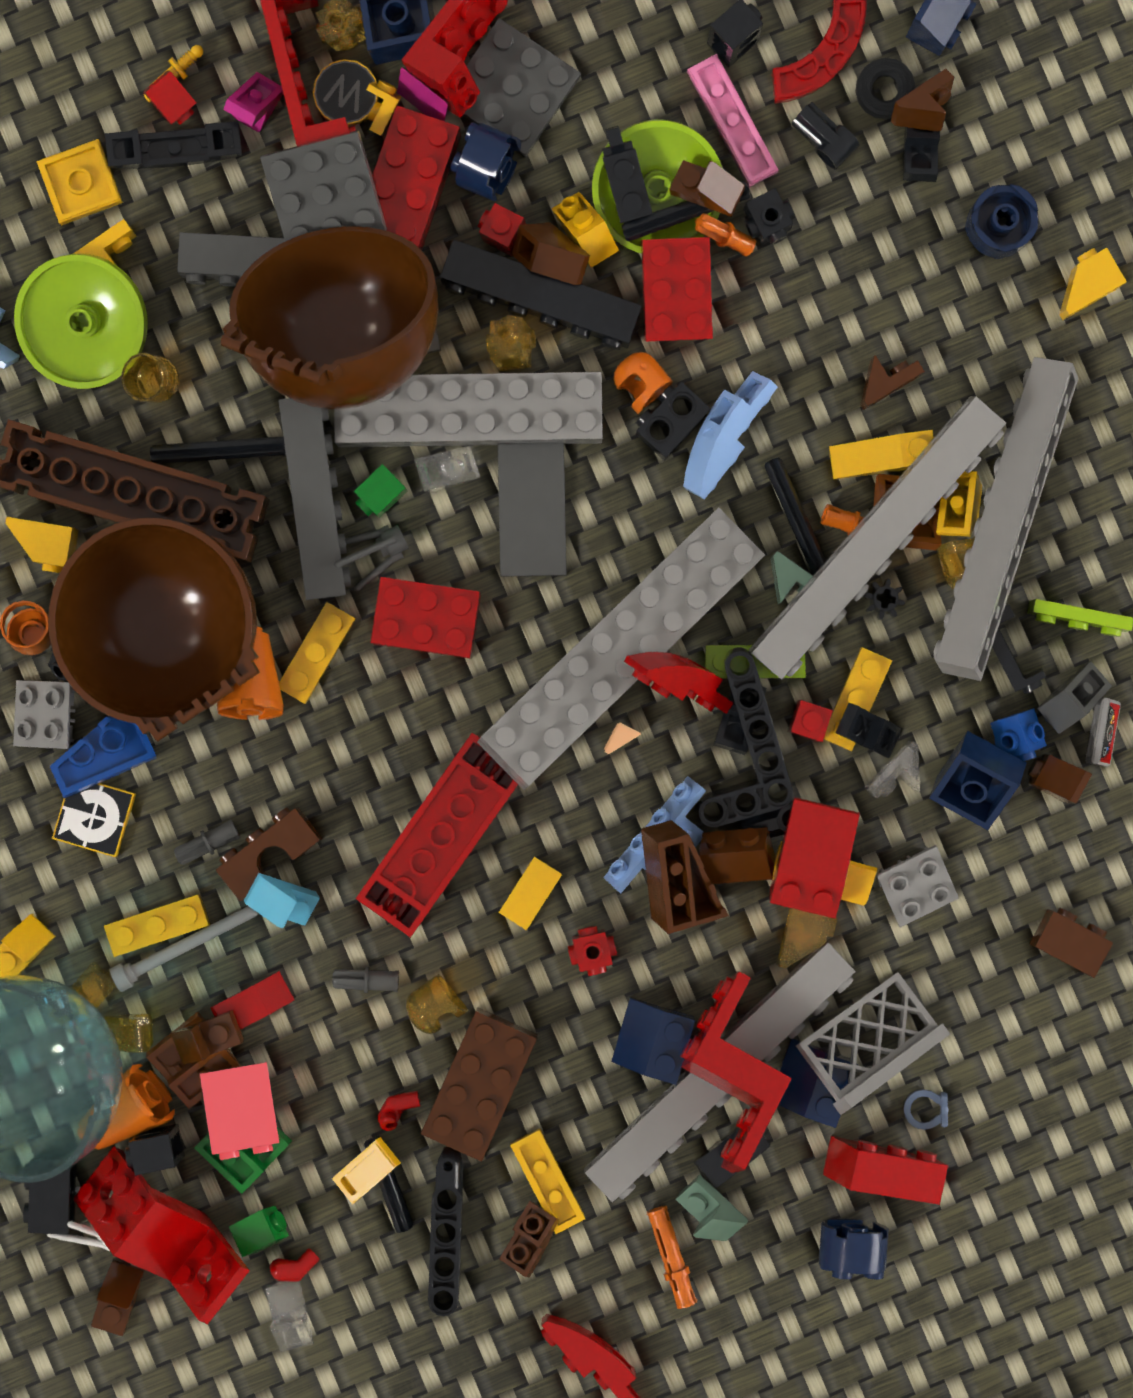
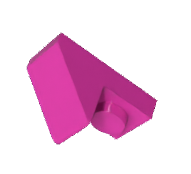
(254, 101)

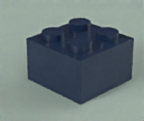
(394, 26)
(978, 780)

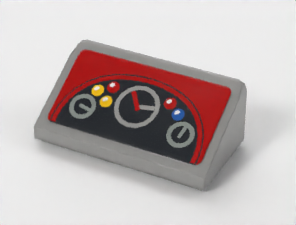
(1103, 732)

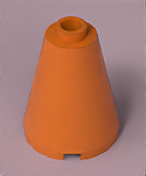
(259, 694)
(140, 1107)

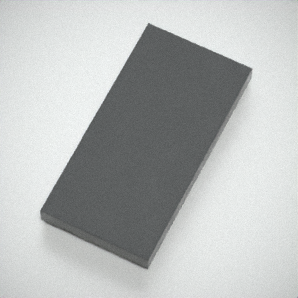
(532, 509)

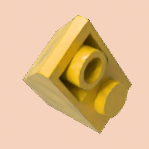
(585, 228)

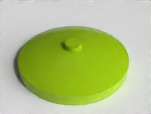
(660, 151)
(80, 320)

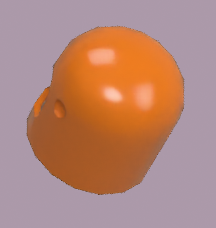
(652, 375)
(23, 628)

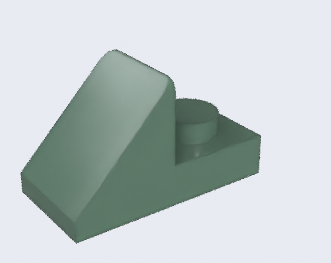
(786, 575)
(715, 1214)

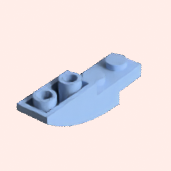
(717, 442)

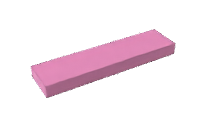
(732, 120)

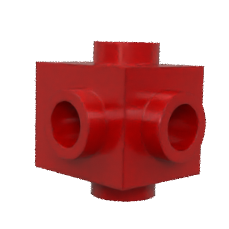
(592, 937)

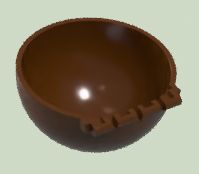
(335, 315)
(153, 623)

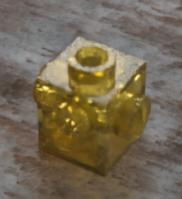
(348, 32)
(510, 343)

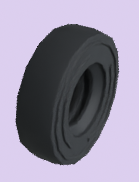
(874, 70)

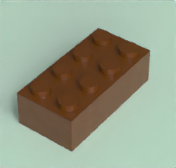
(479, 1084)

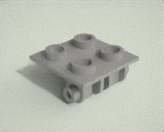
(43, 714)
(917, 885)

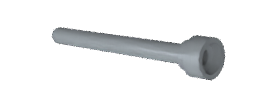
(127, 974)

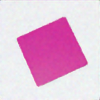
(421, 96)

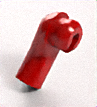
(394, 1107)
(293, 1270)

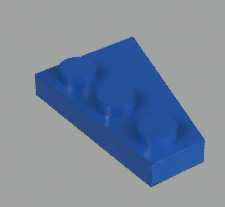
(102, 754)

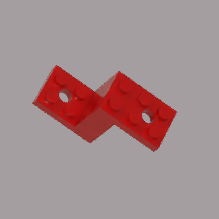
(734, 1073)
(161, 1235)

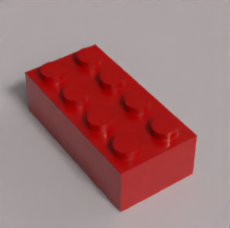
(414, 171)

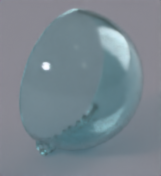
(55, 1078)

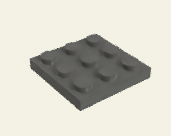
(518, 84)
(323, 186)

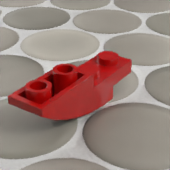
(679, 677)
(589, 1352)

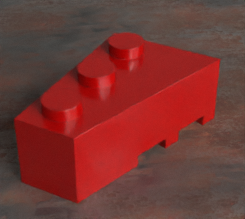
(885, 1171)

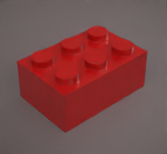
(677, 289)
(425, 617)

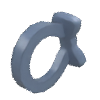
(941, 1099)

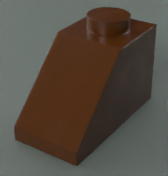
(1058, 778)

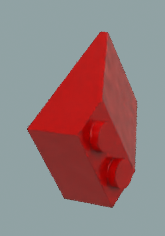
(814, 858)

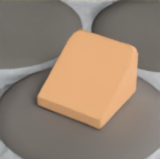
(620, 736)

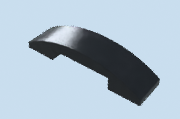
(174, 147)

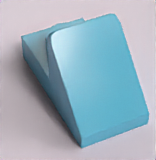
(281, 900)

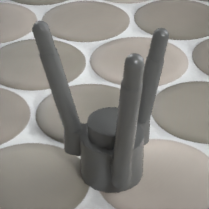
(389, 542)

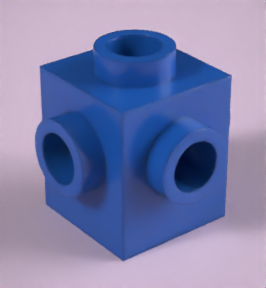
(1019, 734)

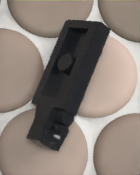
(625, 177)

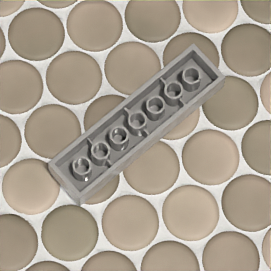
(479, 411)

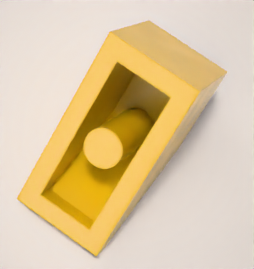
(1090, 281)
(961, 508)
(45, 542)

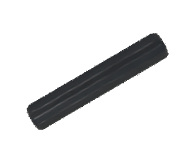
(394, 1199)

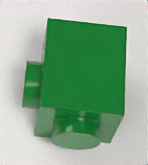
(379, 492)
(259, 1231)

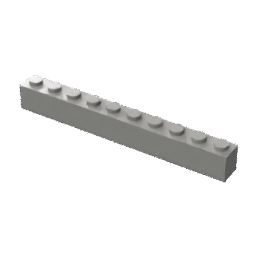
(1006, 519)
(878, 536)
(686, 1104)

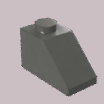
(1074, 698)

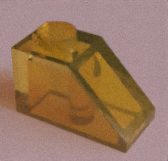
(802, 935)

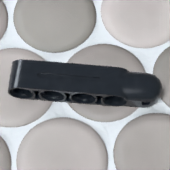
(446, 1179)

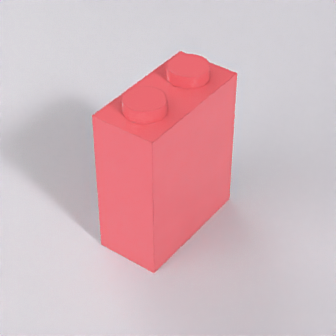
(239, 1110)

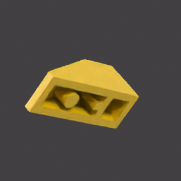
(878, 454)

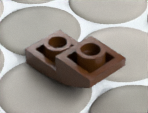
(529, 1240)

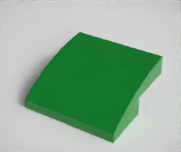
(244, 1169)

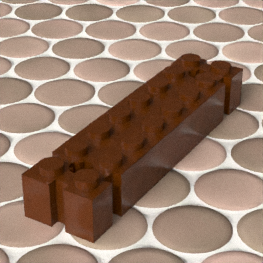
(126, 487)

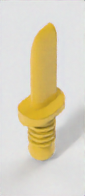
(178, 68)

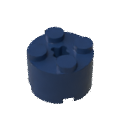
(486, 161)
(998, 202)
(853, 1248)

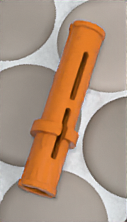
(671, 1255)

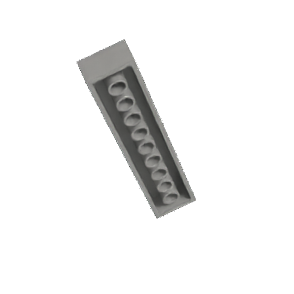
(595, 671)

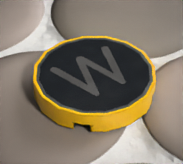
(343, 93)

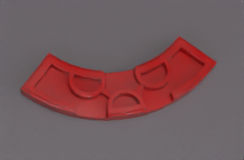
(827, 59)

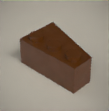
(677, 880)

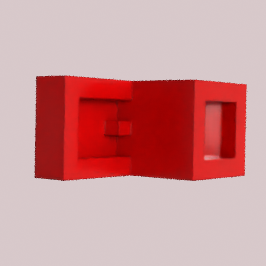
(256, 1000)

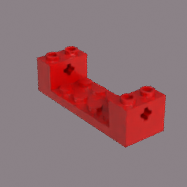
(444, 45)
(292, 84)
(438, 838)

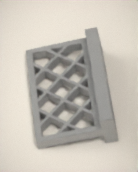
(882, 1069)

